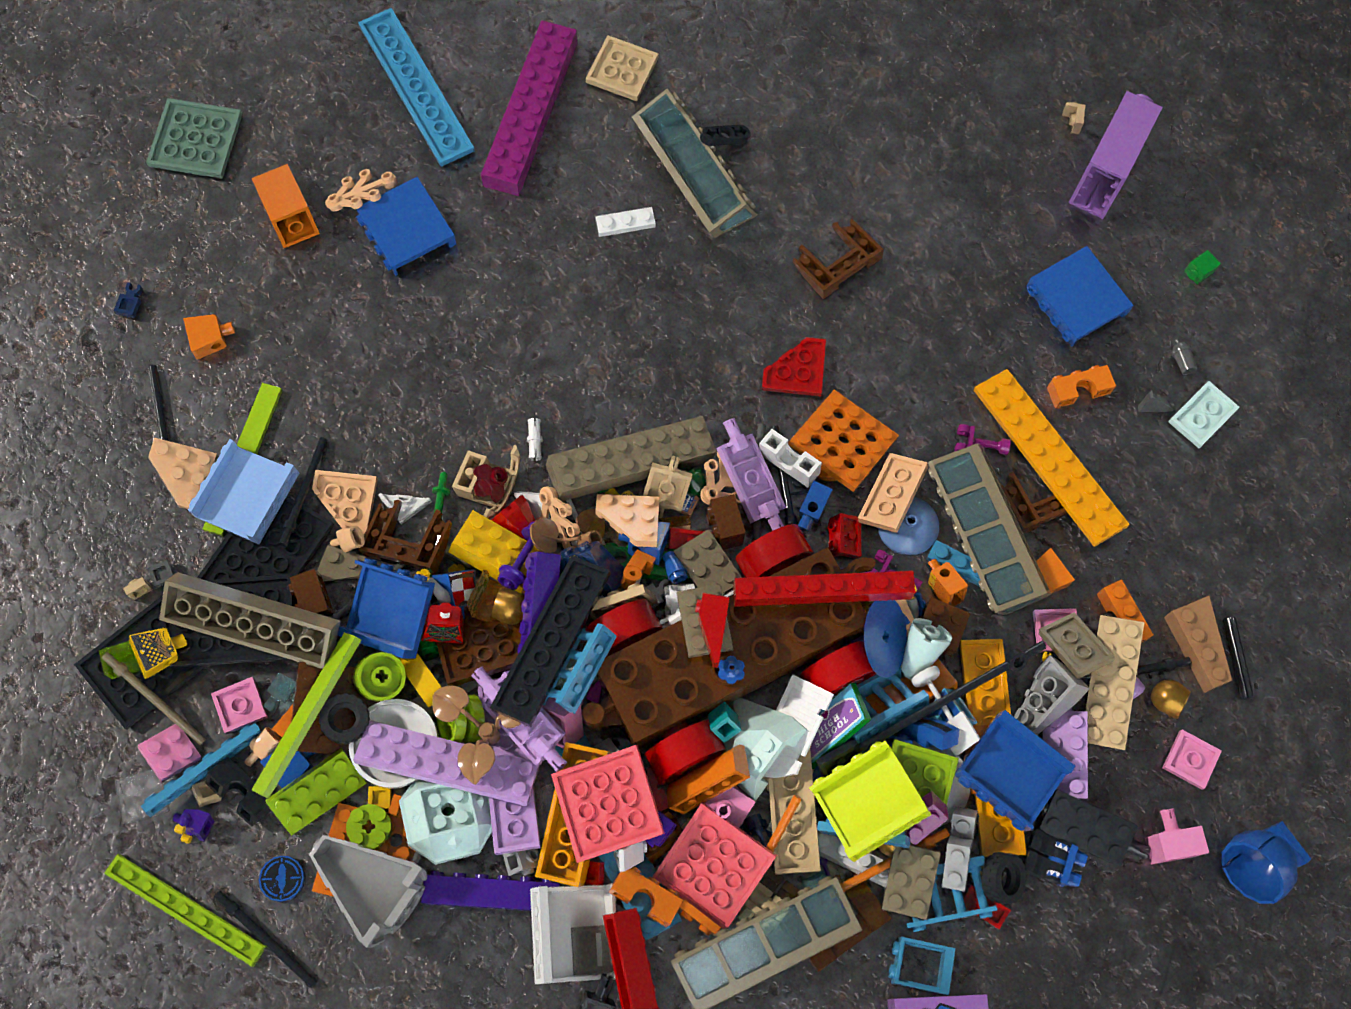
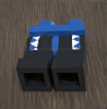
(1053, 859)

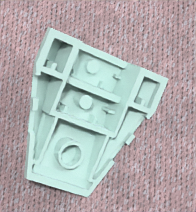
(764, 737)

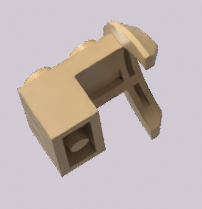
(466, 480)

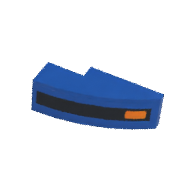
(933, 732)

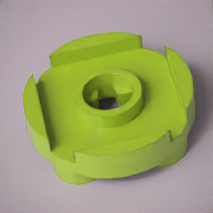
(360, 817)

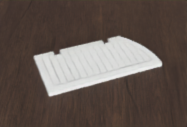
(803, 703)

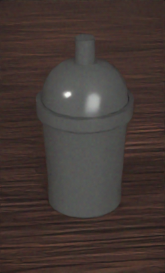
(1184, 357)

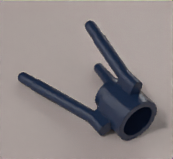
(756, 826)

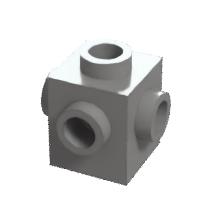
(526, 860)

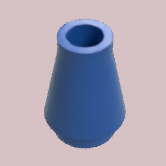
(674, 568)

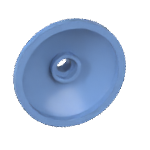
(915, 537)

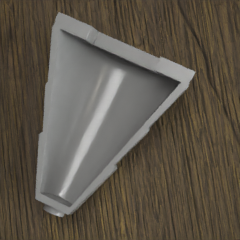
(369, 886)

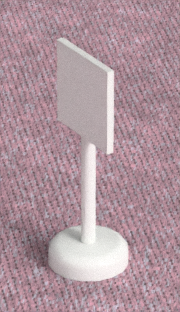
(967, 733)

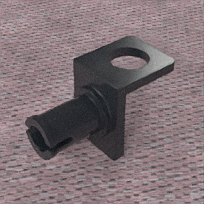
(601, 995)

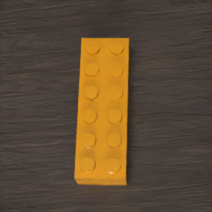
(557, 855)

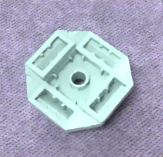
(442, 836)

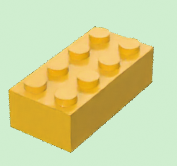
(488, 546)

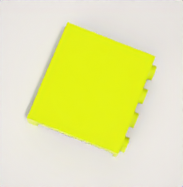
(869, 800)

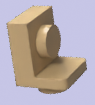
(1076, 114)

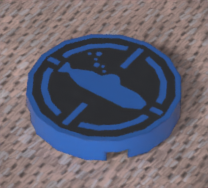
(281, 878)

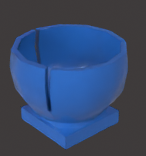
(1264, 863)

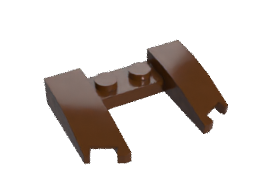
(863, 253)
(1028, 514)
(381, 544)
(869, 917)

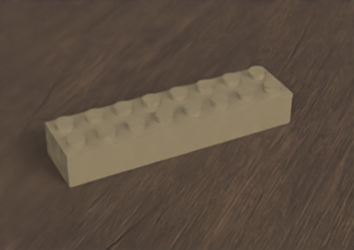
(629, 458)
(249, 620)

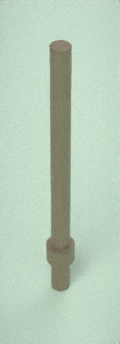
(121, 669)

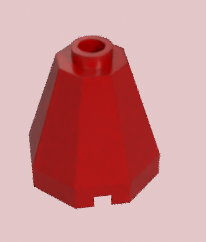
(515, 516)

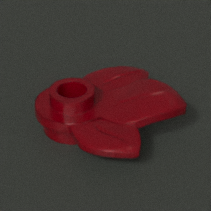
(488, 483)

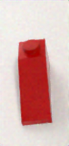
(712, 620)

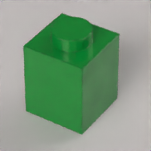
(1202, 267)

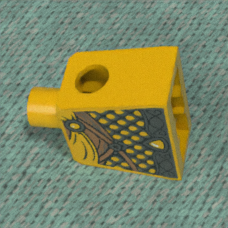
(155, 650)

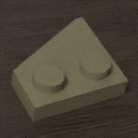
(339, 565)

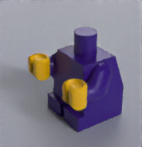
(194, 823)

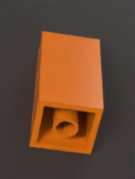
(285, 206)

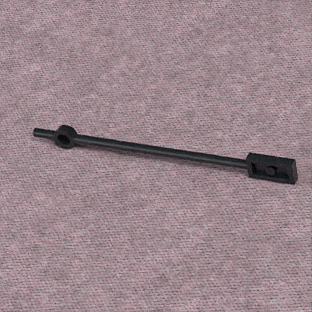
(1014, 660)

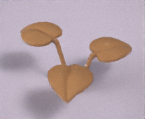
(545, 531)
(472, 759)

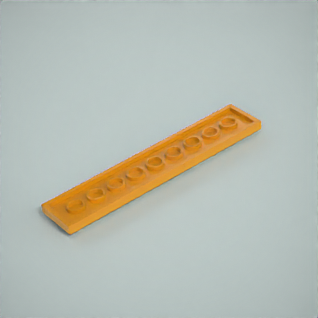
(1051, 458)
(988, 700)

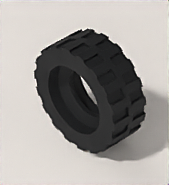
(337, 703)
(992, 876)

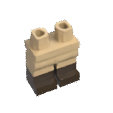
(761, 895)

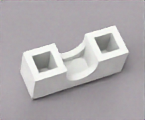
(777, 451)

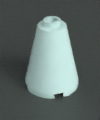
(923, 646)

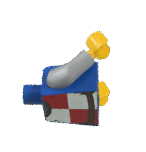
(453, 586)

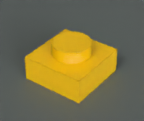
(380, 796)

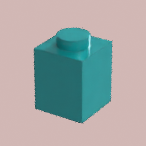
(724, 722)

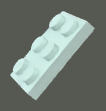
(1203, 414)

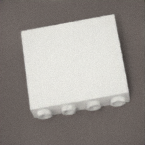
(553, 916)

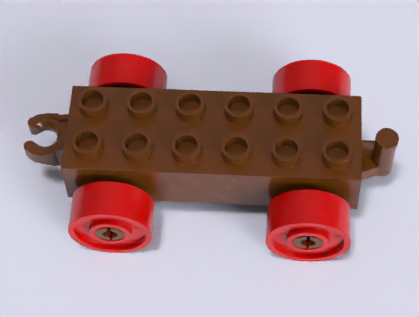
(660, 690)

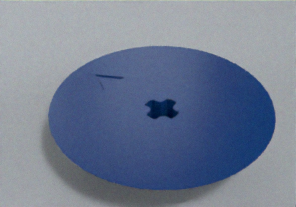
(885, 637)

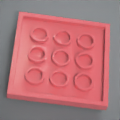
(607, 804)
(714, 866)

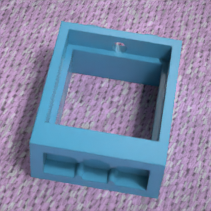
(945, 967)

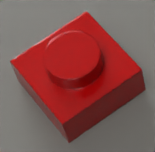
(595, 873)

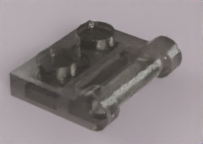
(585, 951)

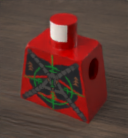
(444, 624)

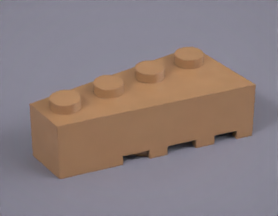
(1200, 640)

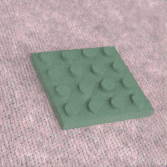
(194, 138)

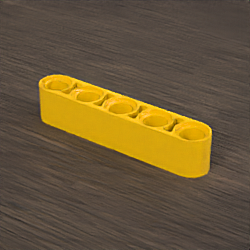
(421, 678)

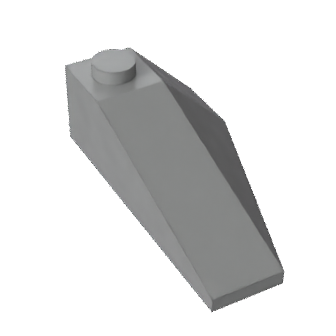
(1050, 695)

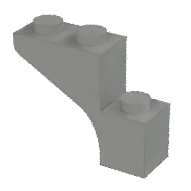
(959, 848)

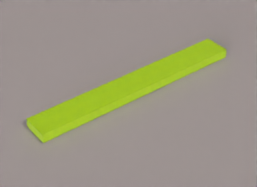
(254, 430)
(306, 715)
(185, 910)

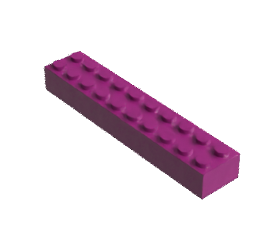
(529, 108)

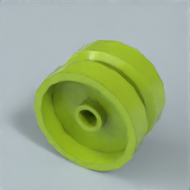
(392, 675)
(462, 728)

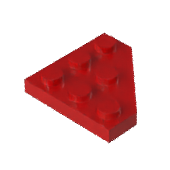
(798, 369)

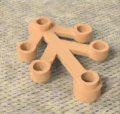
(337, 201)
(715, 489)
(550, 501)

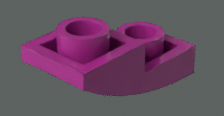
(593, 695)

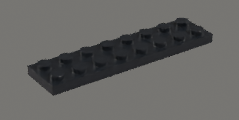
(550, 641)

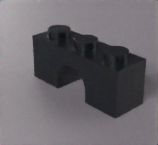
(230, 777)

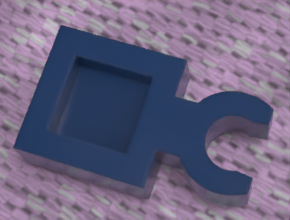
(128, 304)

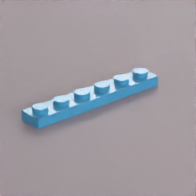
(195, 774)

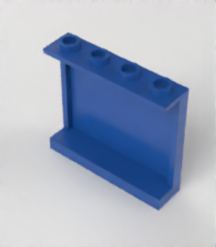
(404, 224)
(1078, 295)
(389, 609)
(1013, 770)

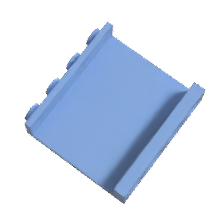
(243, 492)

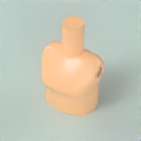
(348, 539)
(262, 745)

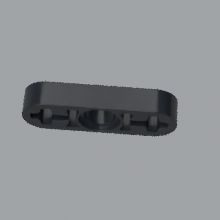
(712, 135)

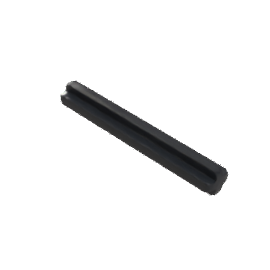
(1238, 657)

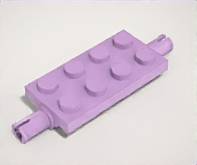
(751, 476)
(1070, 738)
(535, 741)

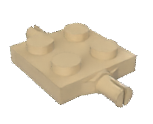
(668, 484)

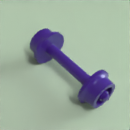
(511, 576)

